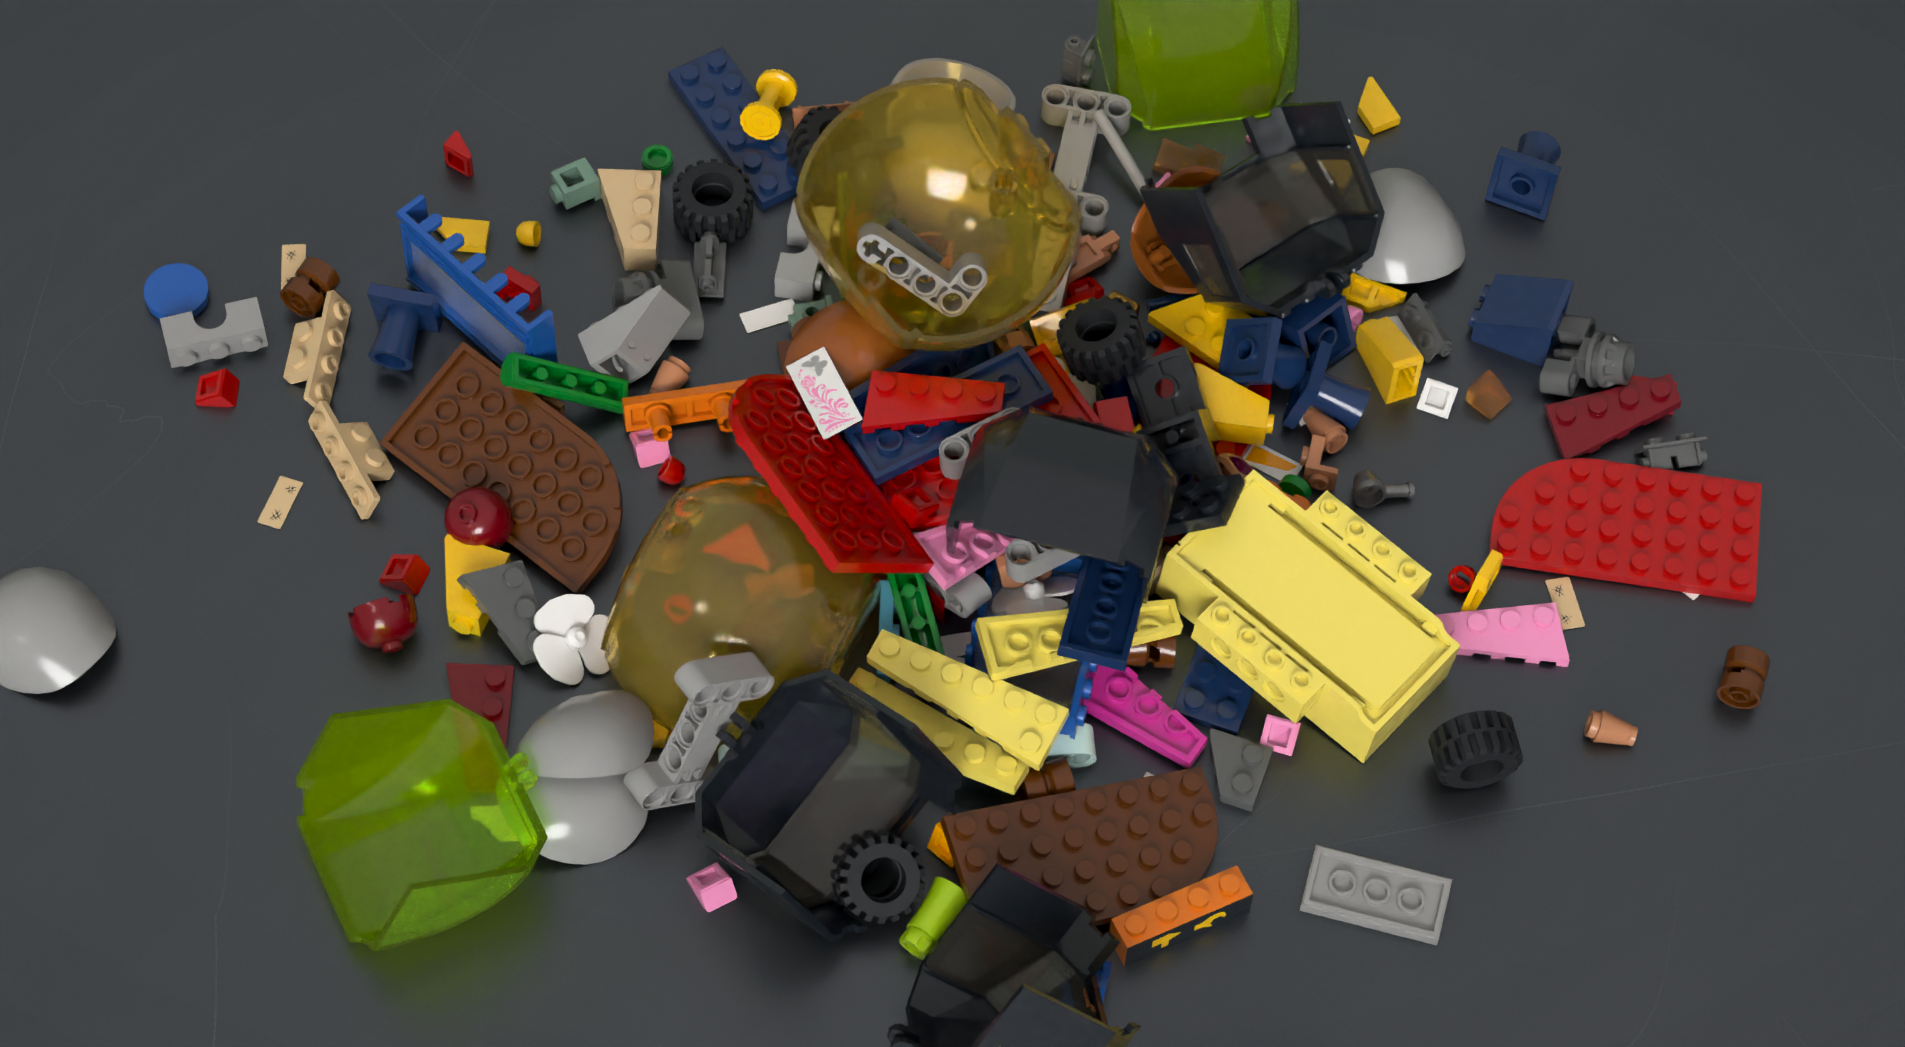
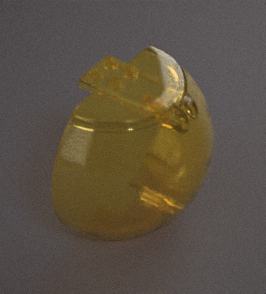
(958, 180)
(724, 579)

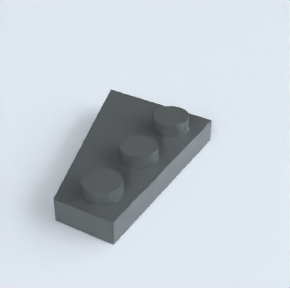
(509, 602)

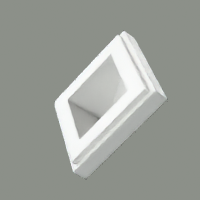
(1437, 398)

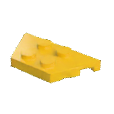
(1196, 325)

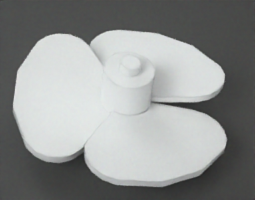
(1034, 596)
(566, 630)

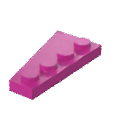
(1141, 714)

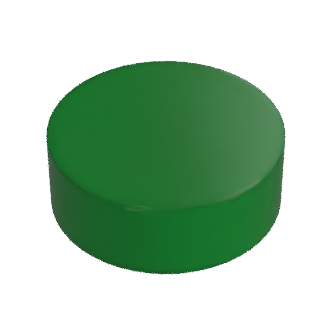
(657, 158)
(1294, 484)

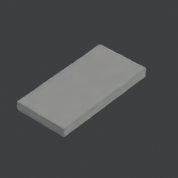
(1376, 895)

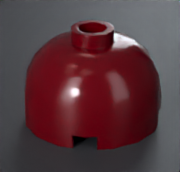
(478, 517)
(385, 622)

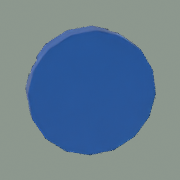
(176, 290)

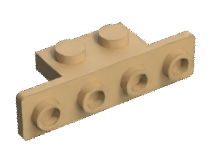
(318, 350)
(353, 455)

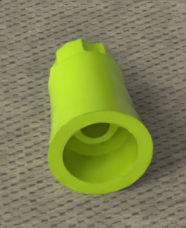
(933, 917)

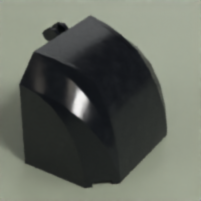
(1068, 488)

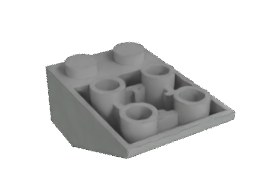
(634, 335)

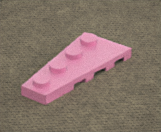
(972, 552)
(1513, 632)

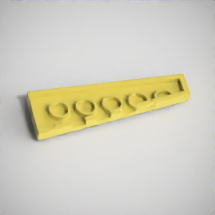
(1031, 640)
(996, 709)
(967, 750)

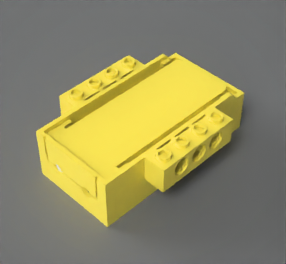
(1312, 613)

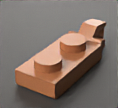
(1094, 253)

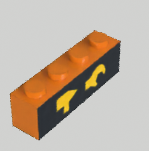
(1181, 915)

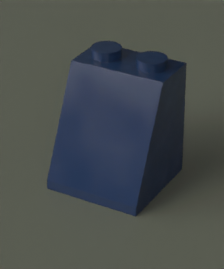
(1521, 315)
(1319, 321)

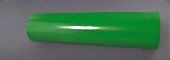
(563, 382)
(915, 610)

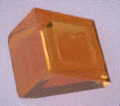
(1488, 395)

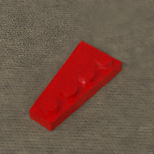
(915, 399)

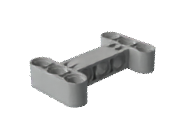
(1073, 110)
(1040, 558)
(713, 694)

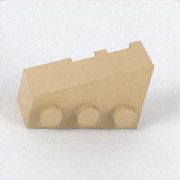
(634, 212)

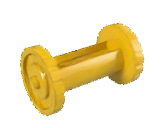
(762, 117)

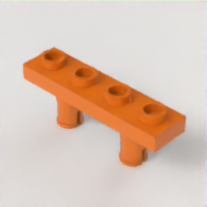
(679, 407)

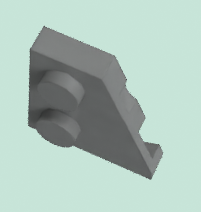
(1238, 768)

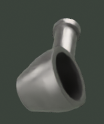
(1370, 490)

